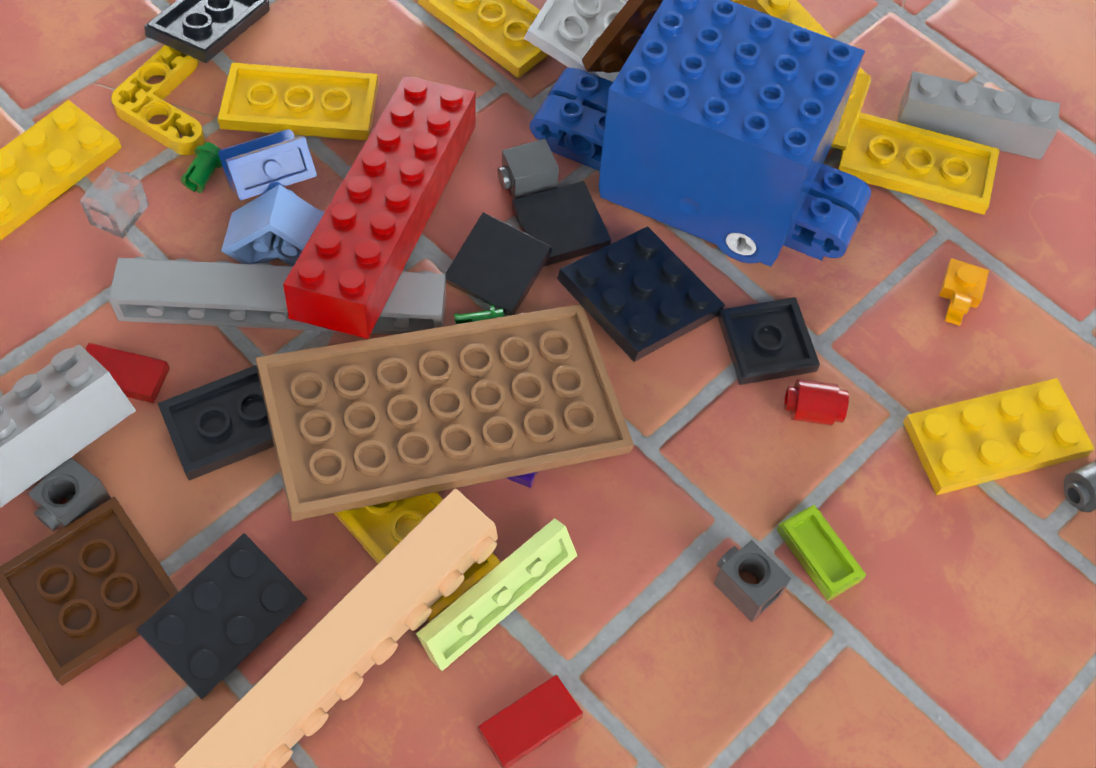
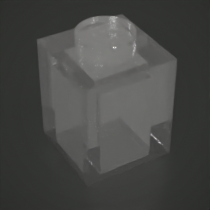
(115, 202)

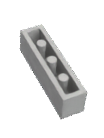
(980, 114)

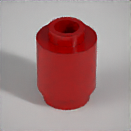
(816, 402)

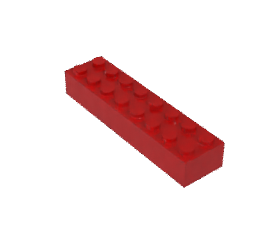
(381, 208)

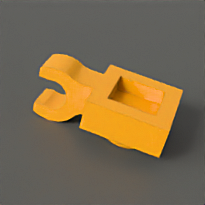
(964, 288)

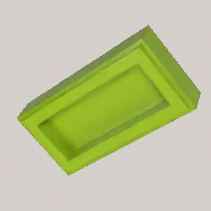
(821, 552)

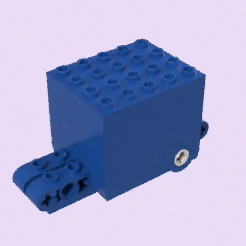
(719, 130)

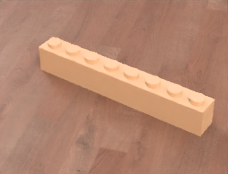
(349, 641)

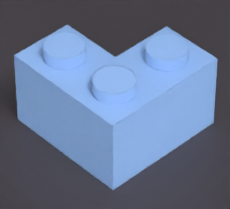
(271, 228)

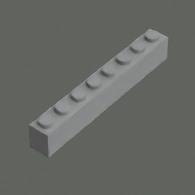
(252, 296)

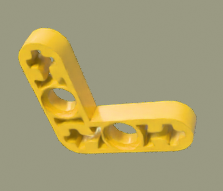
(140, 106)

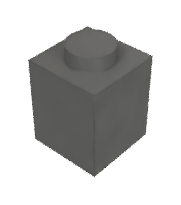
(528, 169)

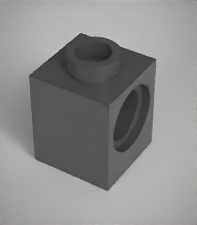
(64, 481)
(750, 598)

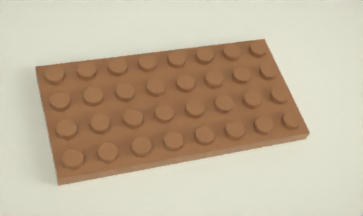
(439, 409)

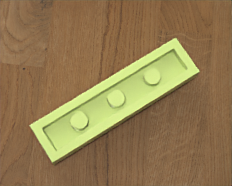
(497, 594)

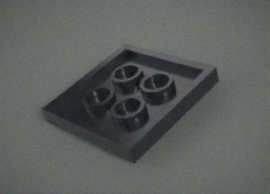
(640, 293)

